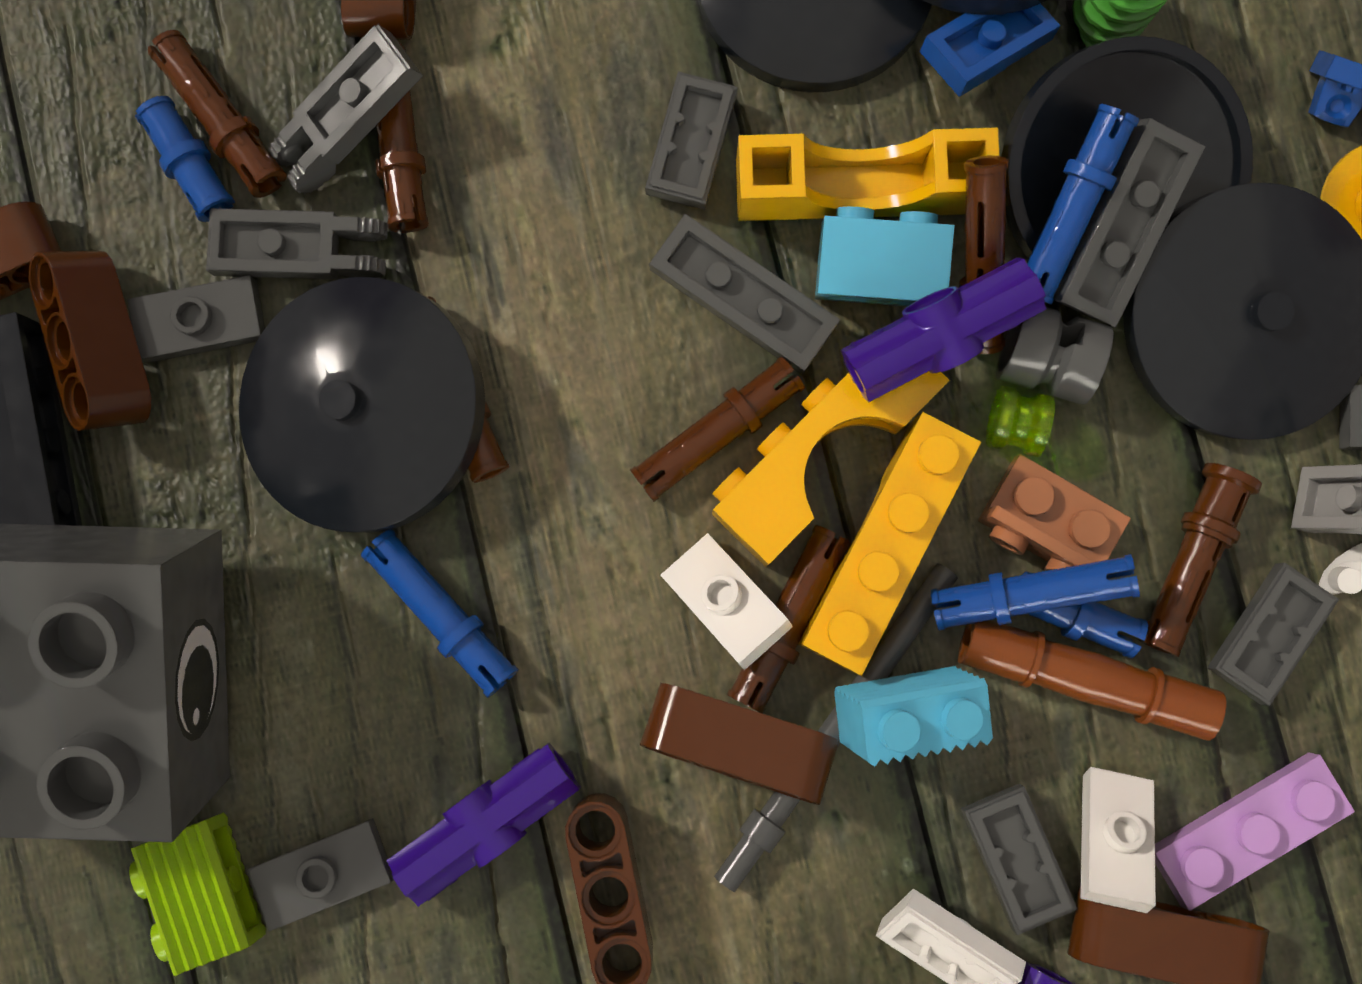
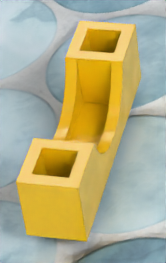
(806, 180)
(770, 501)
(889, 543)

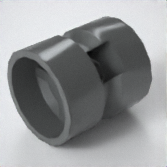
(1057, 353)

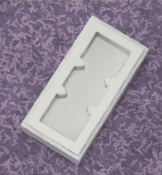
(726, 601)
(1118, 840)
(947, 944)

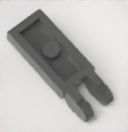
(344, 109)
(290, 244)

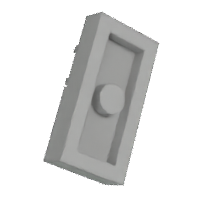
(1329, 500)

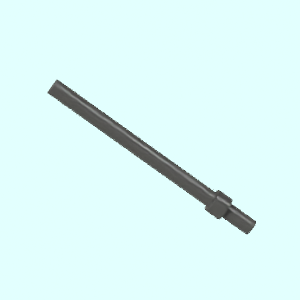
(763, 828)

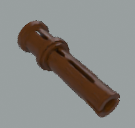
(1207, 533)

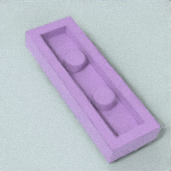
(1251, 830)

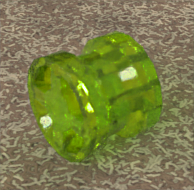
(1020, 421)

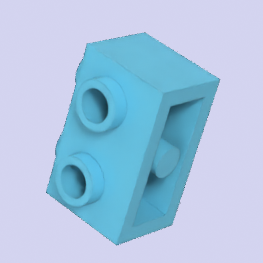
(882, 259)

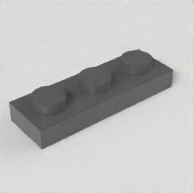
(1128, 222)
(743, 293)

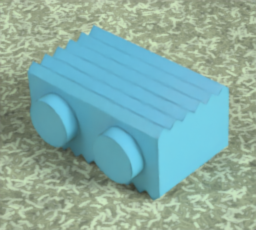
(913, 714)

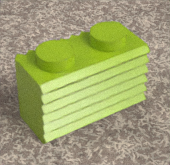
(197, 895)

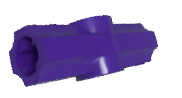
(944, 329)
(483, 824)

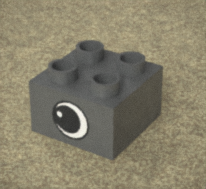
(110, 681)

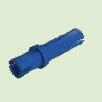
(1080, 195)
(1034, 592)
(438, 611)

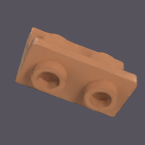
(1050, 517)

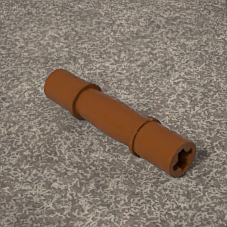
(1093, 678)

